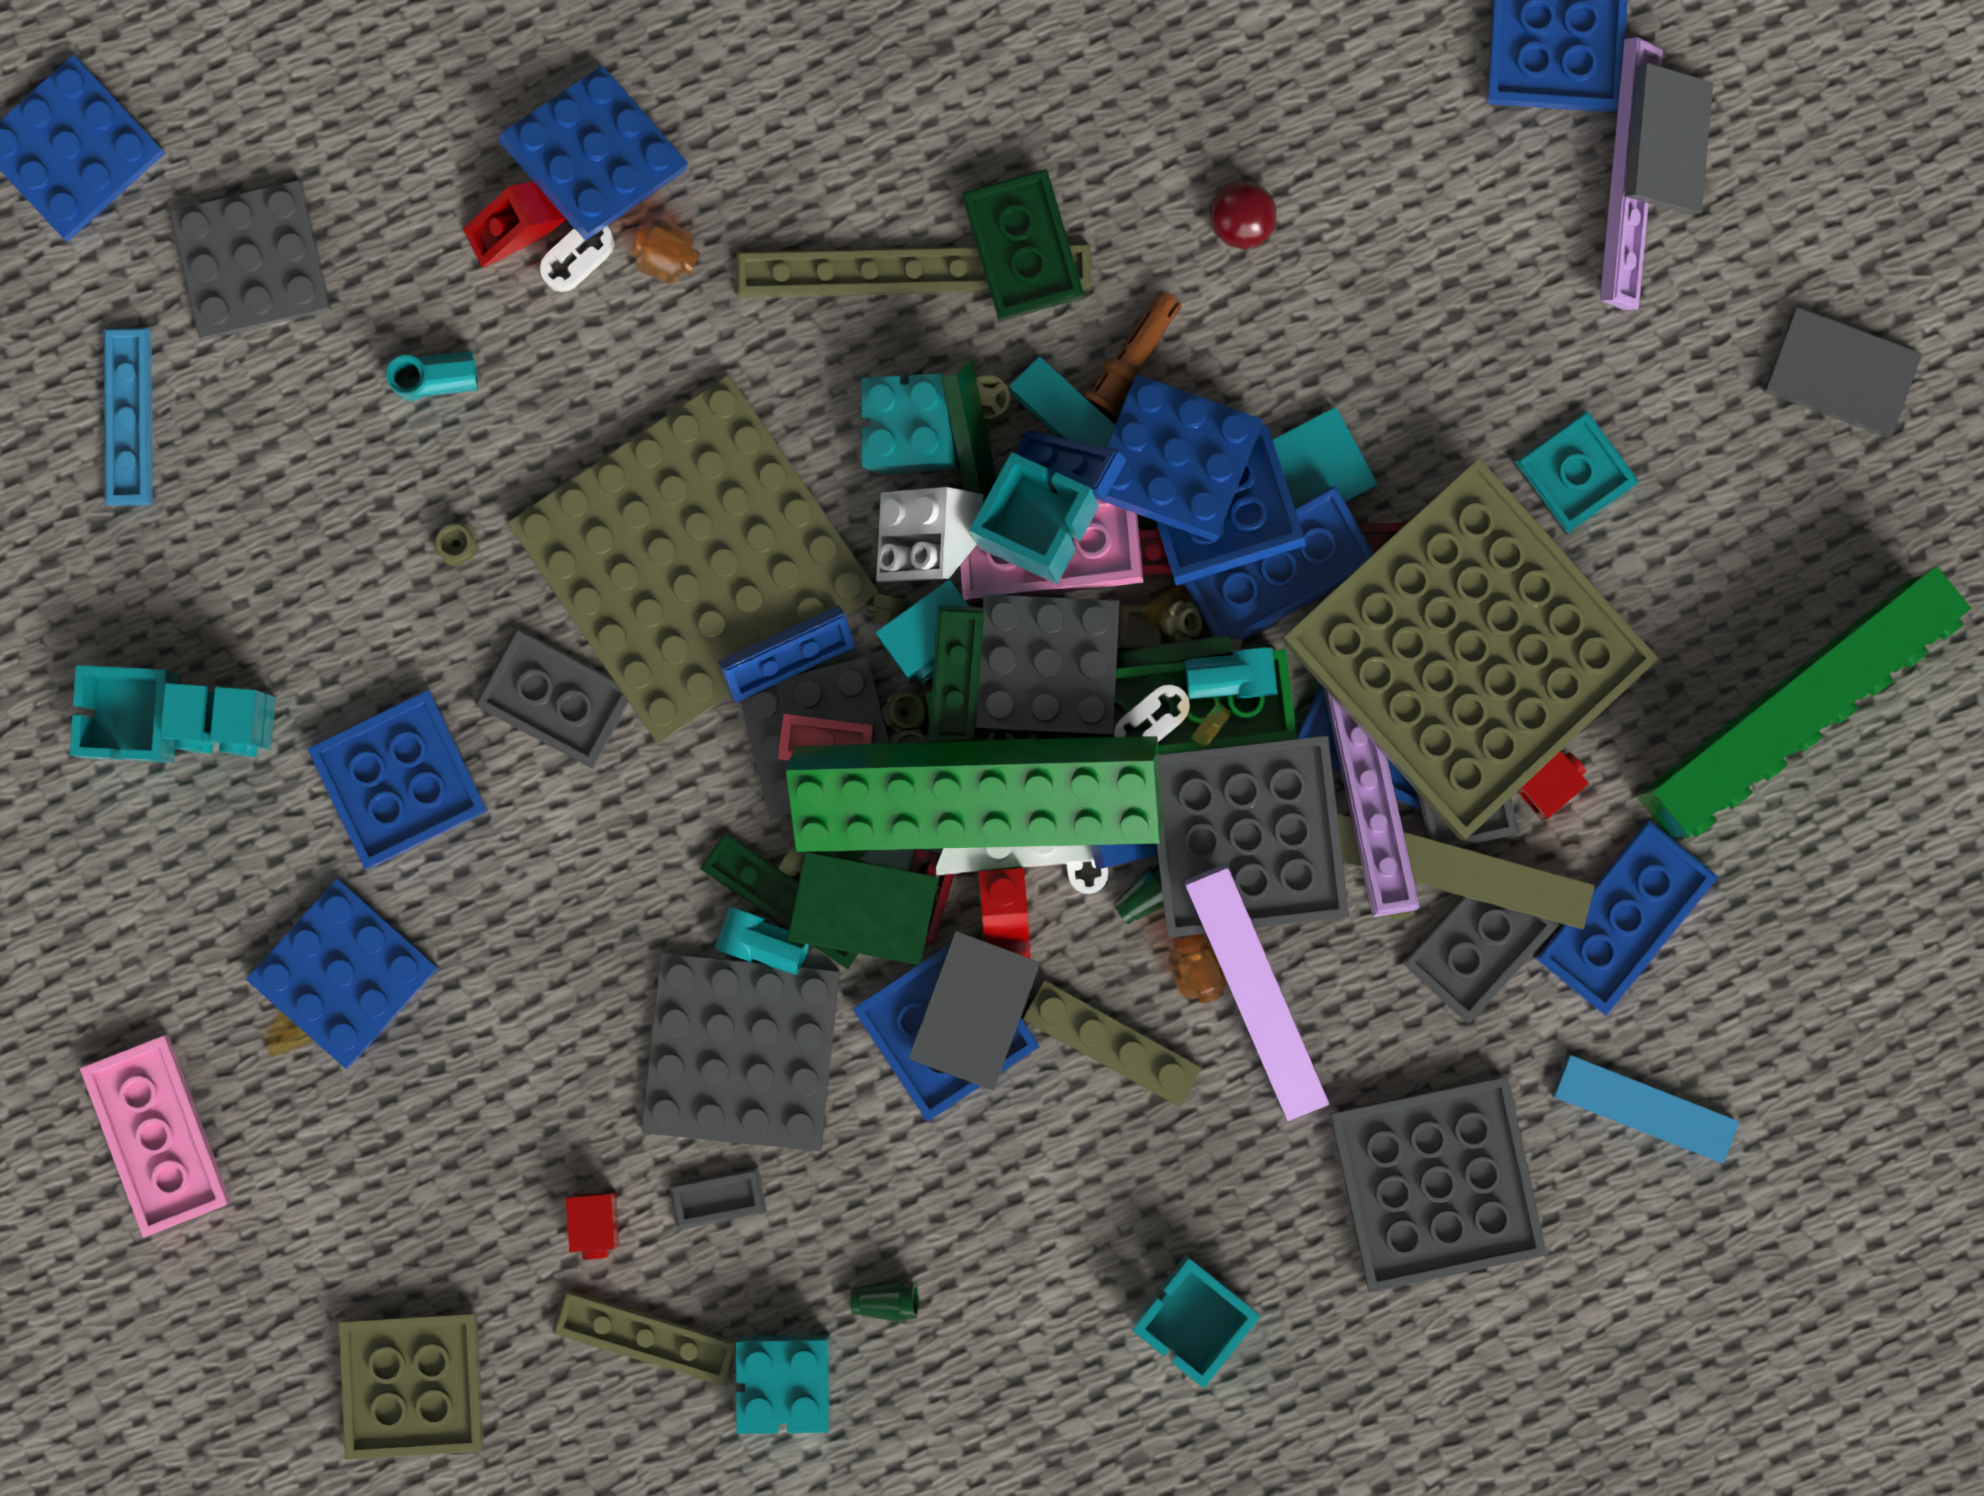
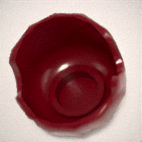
(1243, 214)

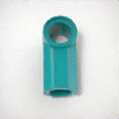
(438, 375)
(1242, 674)
(752, 938)

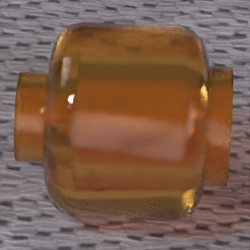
(664, 251)
(1197, 969)

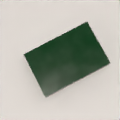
(1022, 245)
(862, 907)

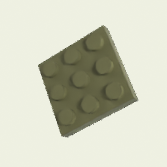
(411, 1386)

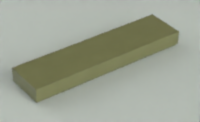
(645, 1337)

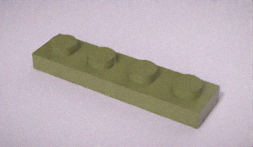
(1112, 1044)

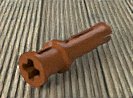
(1122, 370)

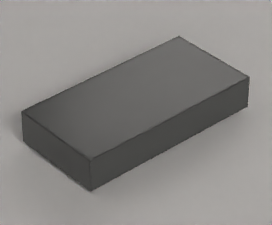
(718, 1198)

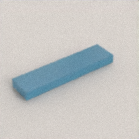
(128, 417)
(1645, 1109)

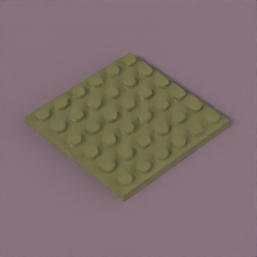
(689, 554)
(1469, 649)

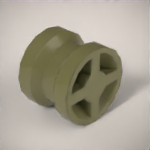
(988, 388)

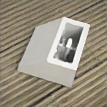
(925, 533)

